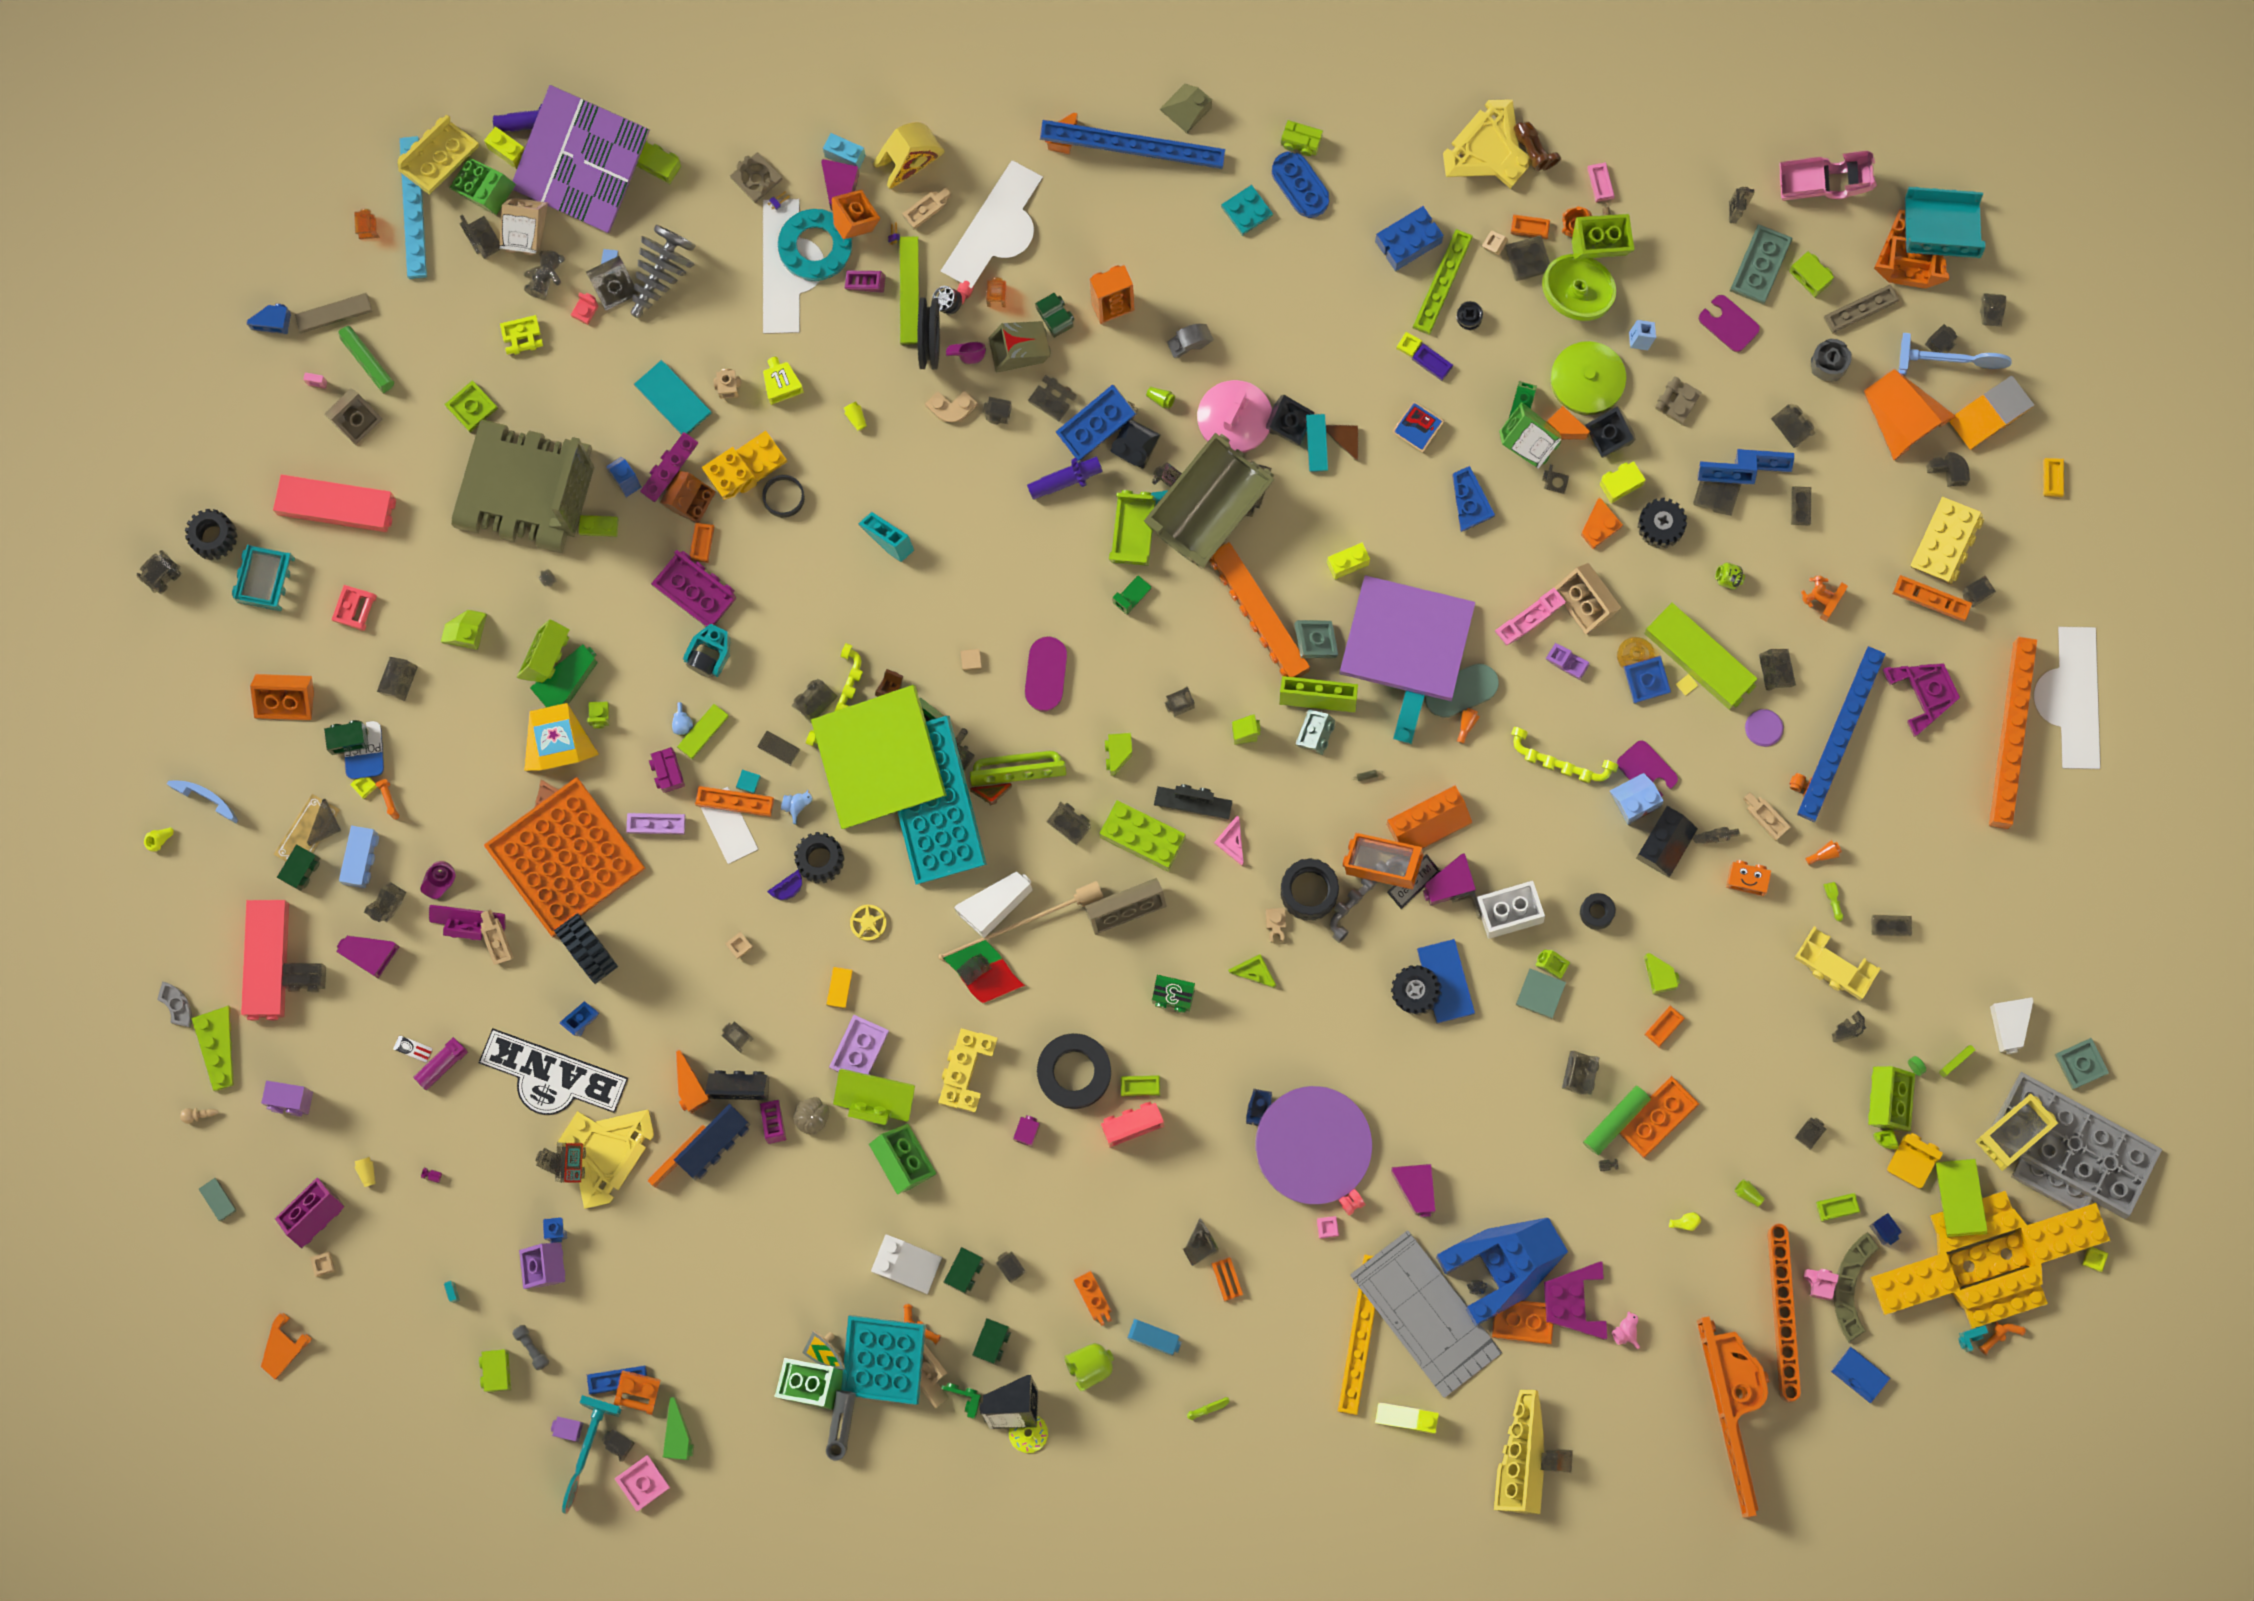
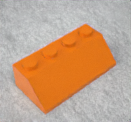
(1431, 819)

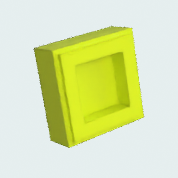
(1409, 344)
(364, 786)
(2095, 1259)

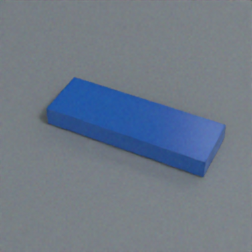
(609, 1380)

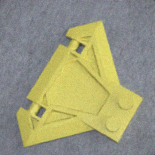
(1488, 146)
(609, 1151)

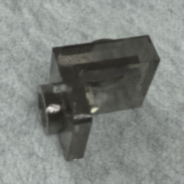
(974, 968)
(546, 1160)

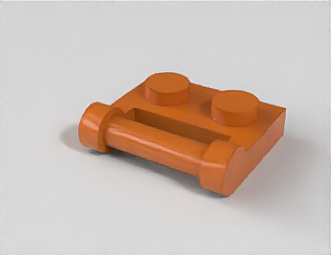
(639, 1386)

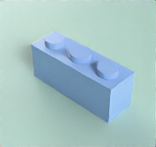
(359, 857)

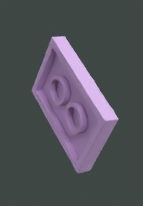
(859, 1046)

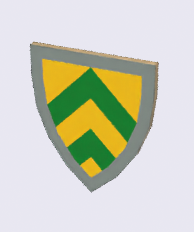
(822, 1351)

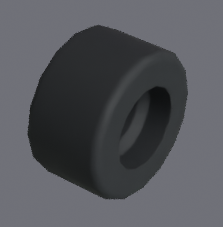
(1589, 920)

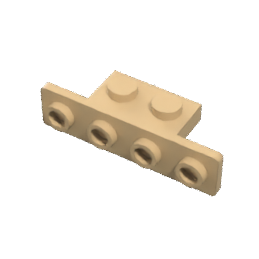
(932, 1373)

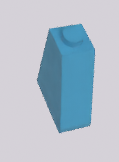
(1154, 1337)

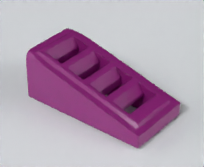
(880, 281)
(781, 1134)

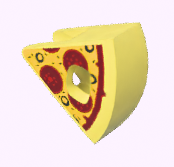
(911, 150)

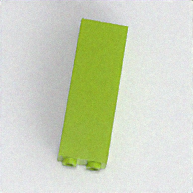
(1701, 656)

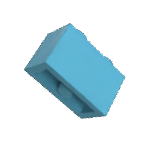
(843, 151)

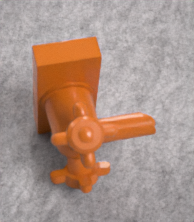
(1824, 596)

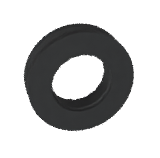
(928, 333)
(1074, 1043)

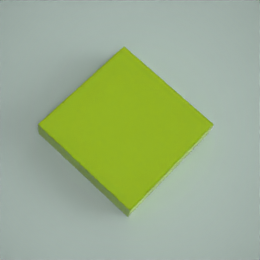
(471, 406)

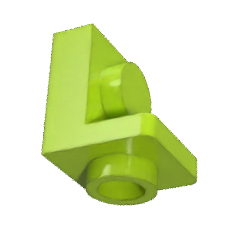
(598, 714)
(1552, 963)

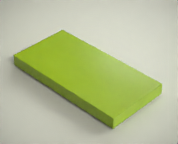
(1961, 1198)

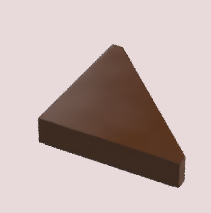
(1346, 437)

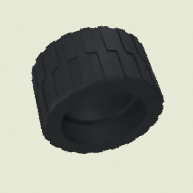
(1309, 866)

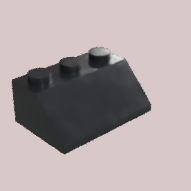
(1667, 842)
(738, 1085)

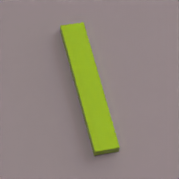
(1442, 281)
(909, 289)

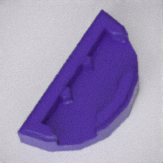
(788, 887)

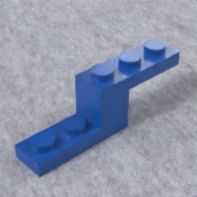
(1745, 466)

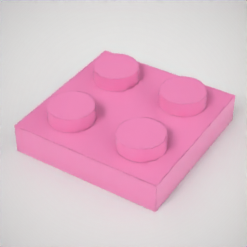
(642, 1483)

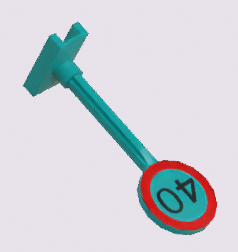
(599, 1408)

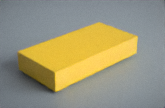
(2053, 477)
(839, 987)

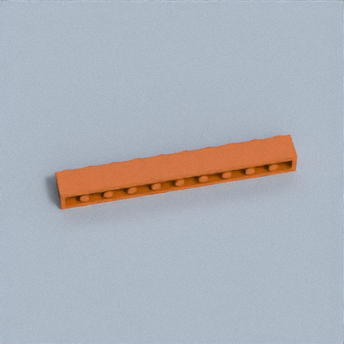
(2013, 733)

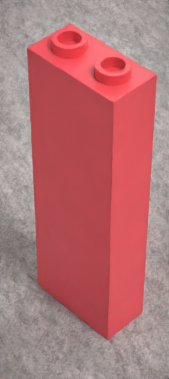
(334, 503)
(264, 959)

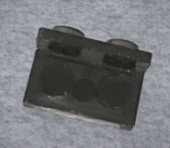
(1739, 202)

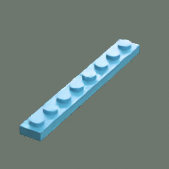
(413, 221)

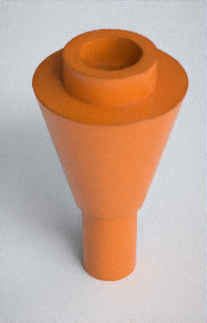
(1468, 720)
(1829, 851)

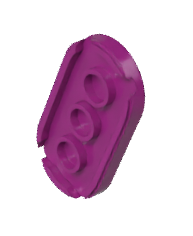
(1045, 673)

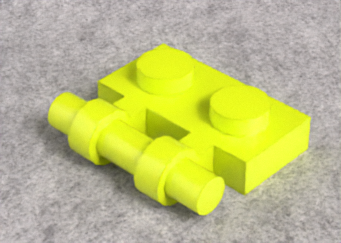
(521, 329)

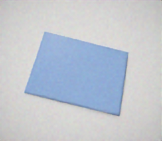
(608, 255)

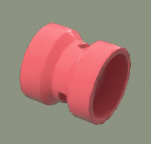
(1351, 1202)

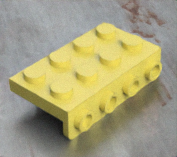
(436, 155)
(1947, 540)

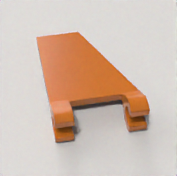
(280, 1348)

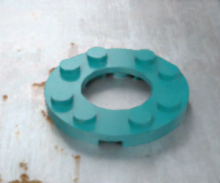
(810, 269)

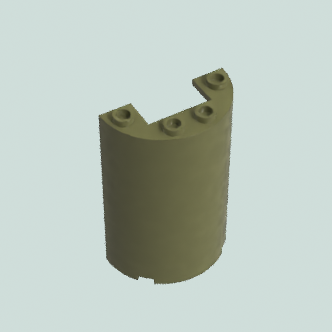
(1208, 500)

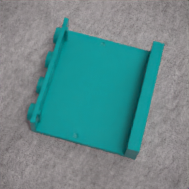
(1943, 222)

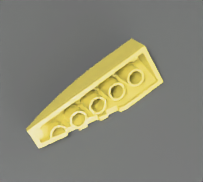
(1520, 1474)

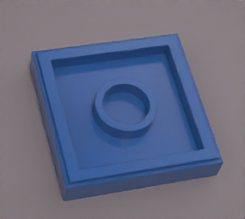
(1647, 679)

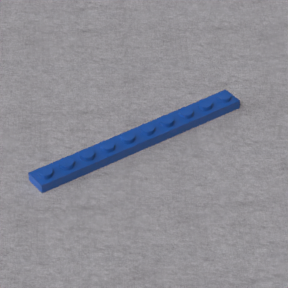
(1132, 144)
(1841, 734)

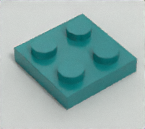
(1246, 210)

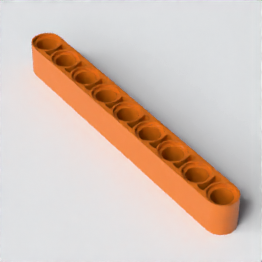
(1780, 1322)

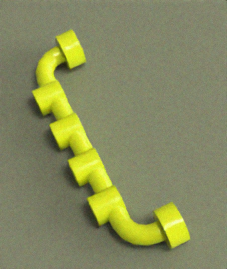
(848, 690)
(1551, 762)

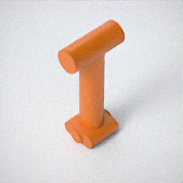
(391, 810)

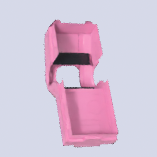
(1811, 176)

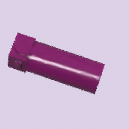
(440, 1063)

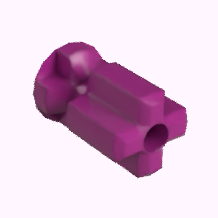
(433, 1175)

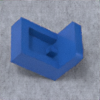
(554, 1230)

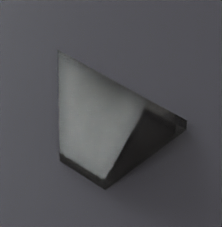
(1200, 1245)

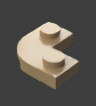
(954, 411)

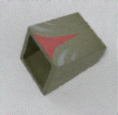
(1019, 345)

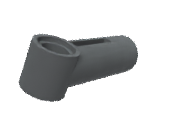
(843, 1404)

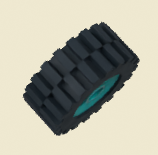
(586, 948)

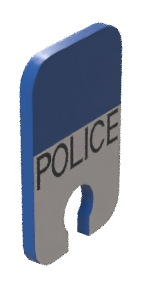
(367, 761)

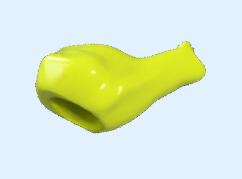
(156, 838)
(1688, 1222)

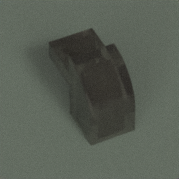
(1955, 467)
(386, 904)

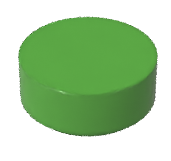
(1917, 1065)

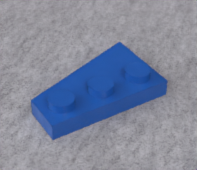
(1470, 500)

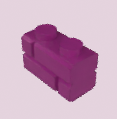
(667, 770)

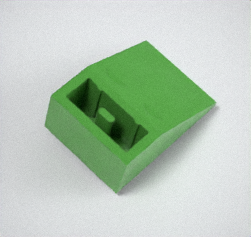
(482, 185)

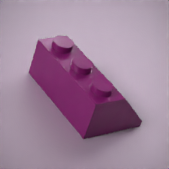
(309, 1213)

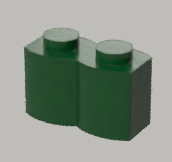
(1054, 314)

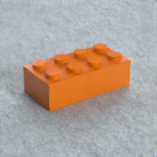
(1112, 293)

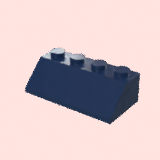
(712, 1142)

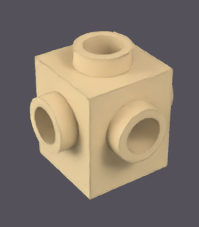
(727, 383)

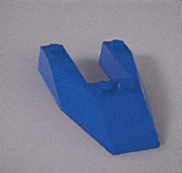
(1515, 1257)

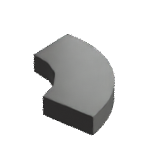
(177, 1004)

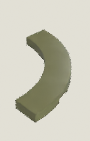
(1845, 1286)

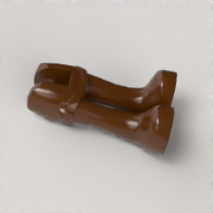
(1529, 138)

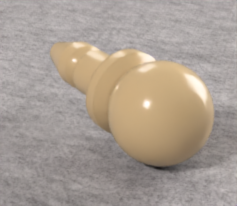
(188, 1115)

